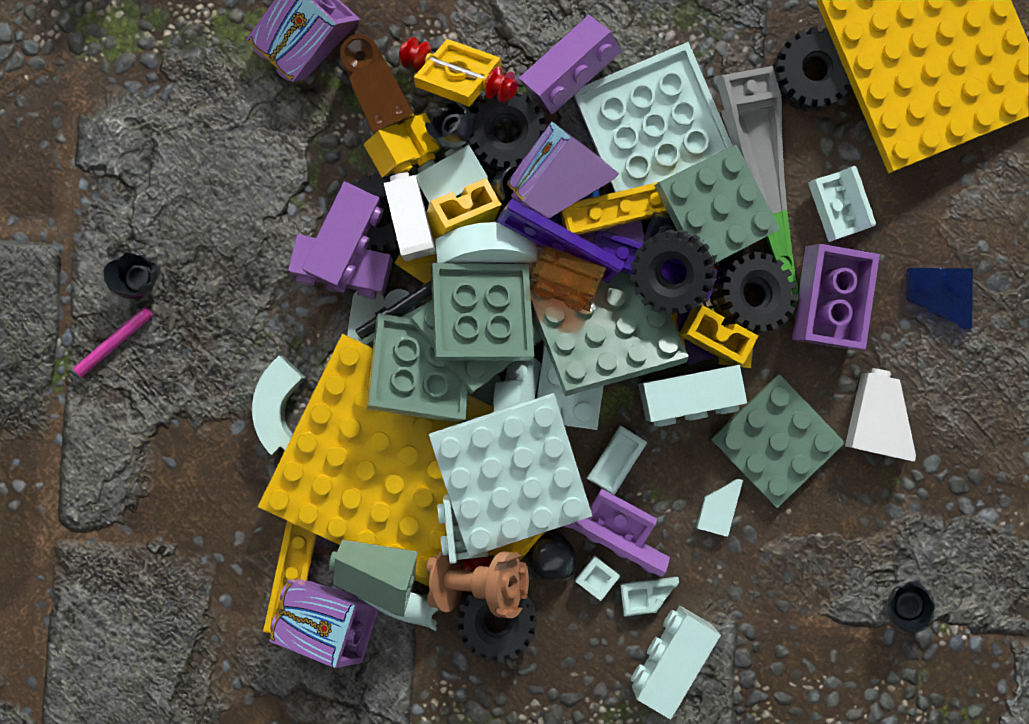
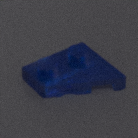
(943, 292)

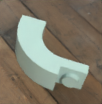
(487, 245)
(519, 384)
(270, 401)

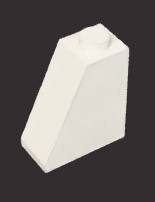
(409, 217)
(880, 417)

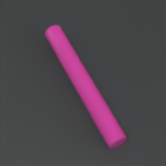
(113, 341)

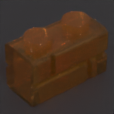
(567, 279)

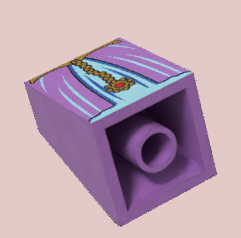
(301, 34)
(558, 173)
(323, 623)

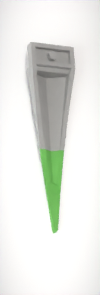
(755, 124)

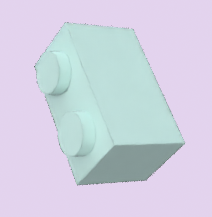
(450, 174)

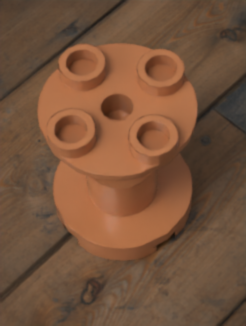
(500, 583)

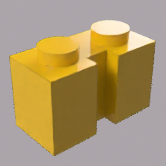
(402, 146)
(474, 206)
(728, 342)

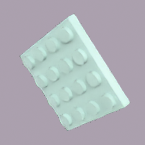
(653, 118)
(510, 474)

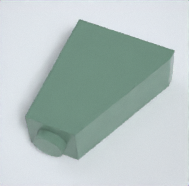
(375, 573)

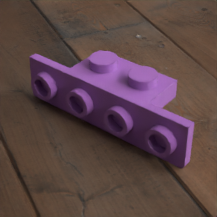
(623, 531)

